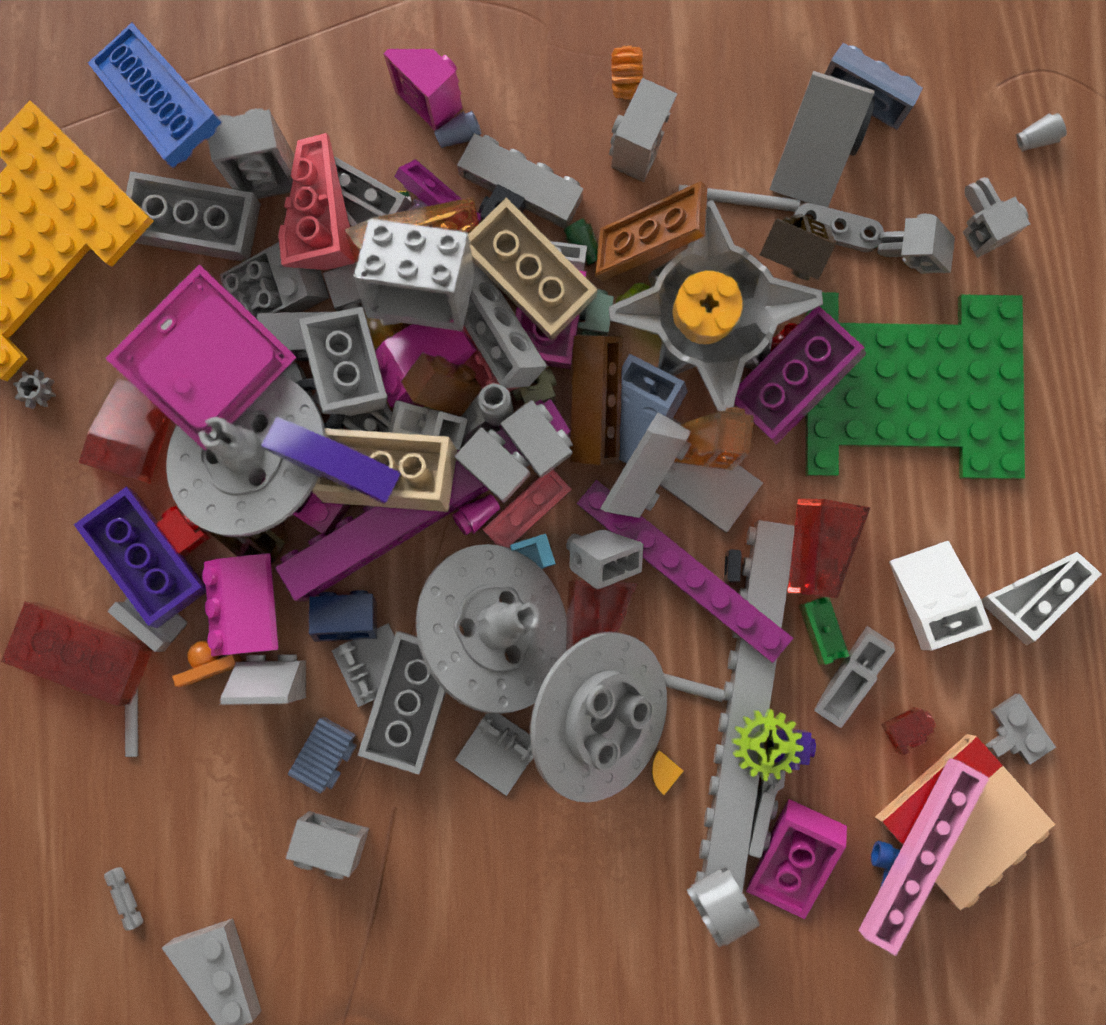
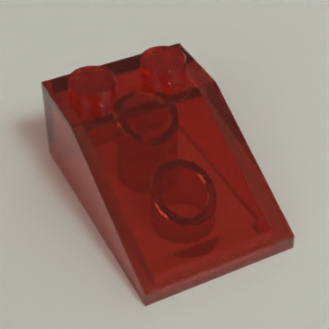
(126, 434)

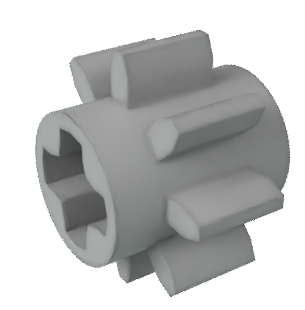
(26, 385)

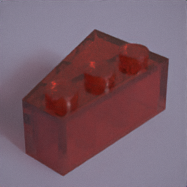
(595, 610)

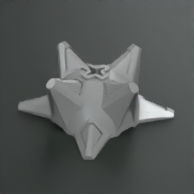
(765, 305)

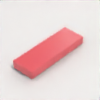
(527, 509)

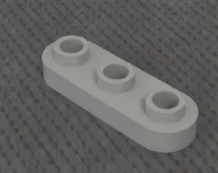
(854, 225)

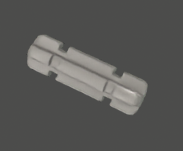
(123, 898)

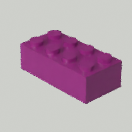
(798, 374)

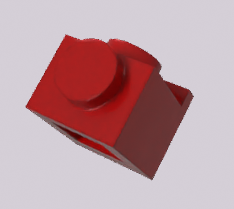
(181, 531)

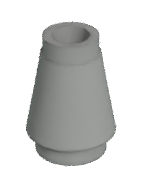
(1042, 133)

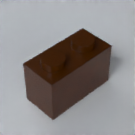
(441, 384)

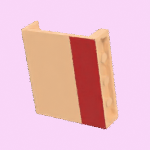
(994, 836)

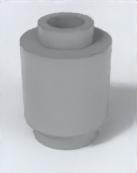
(495, 404)

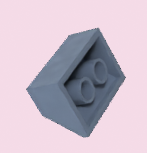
(892, 92)

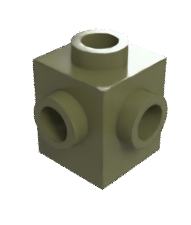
(542, 390)

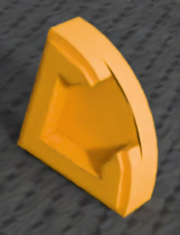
(664, 772)

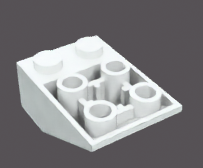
(939, 597)

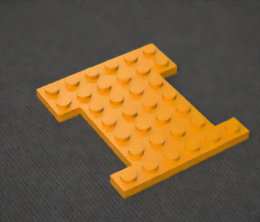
(50, 216)

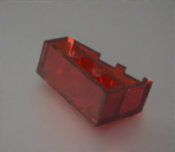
(824, 545)

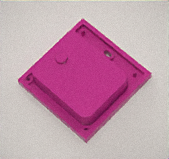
(206, 361)

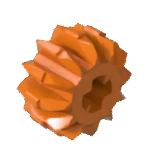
(626, 71)

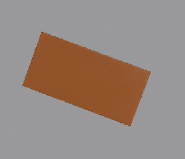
(652, 231)

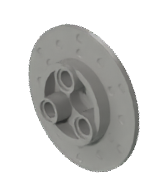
(224, 486)
(525, 625)
(598, 716)

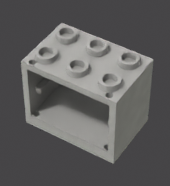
(415, 274)

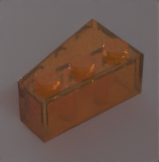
(719, 439)

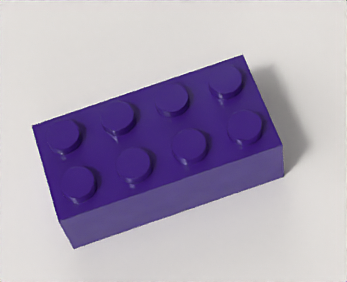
(140, 558)

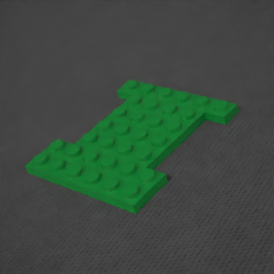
(931, 390)

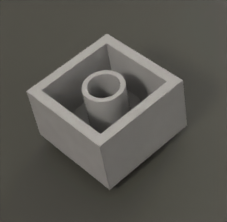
(327, 844)

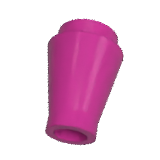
(475, 514)

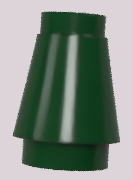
(583, 234)

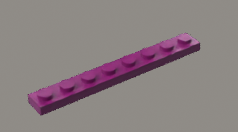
(691, 577)

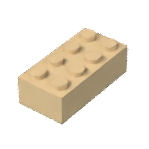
(530, 269)
(422, 460)

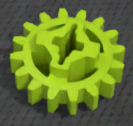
(766, 760)

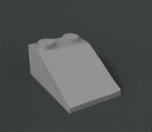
(266, 681)

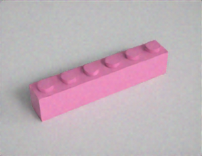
(923, 855)

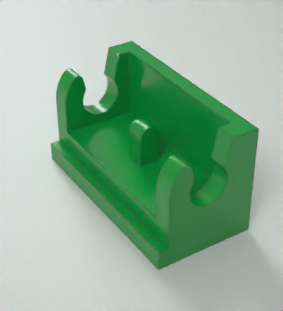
(823, 630)

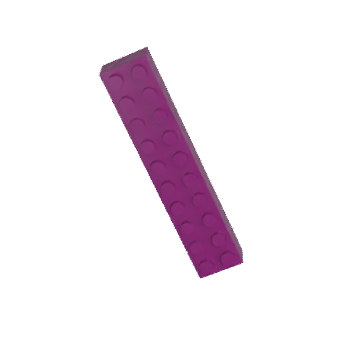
(378, 531)

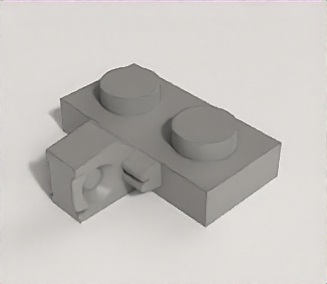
(1019, 731)

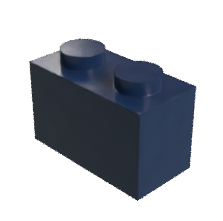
(343, 616)

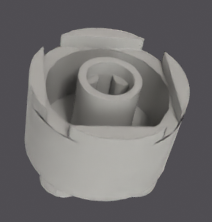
(723, 907)

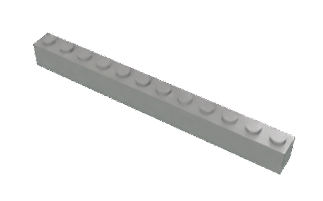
(749, 690)

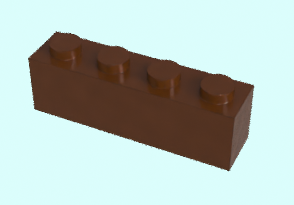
(596, 399)

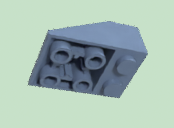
(643, 395)

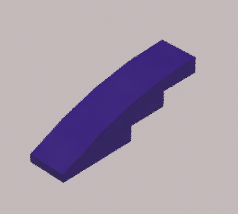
(330, 459)

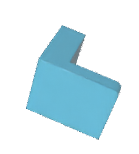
(537, 550)

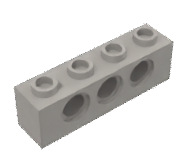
(501, 335)

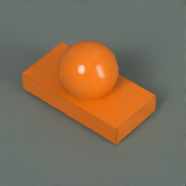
(204, 665)

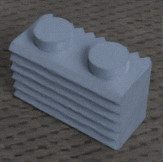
(322, 755)

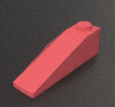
(315, 211)

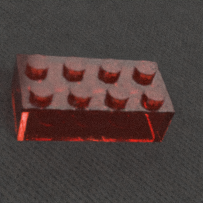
(77, 653)

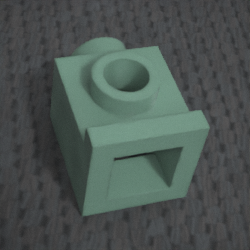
(596, 316)

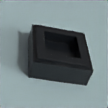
(732, 566)

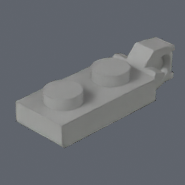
(765, 809)

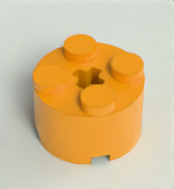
(721, 295)

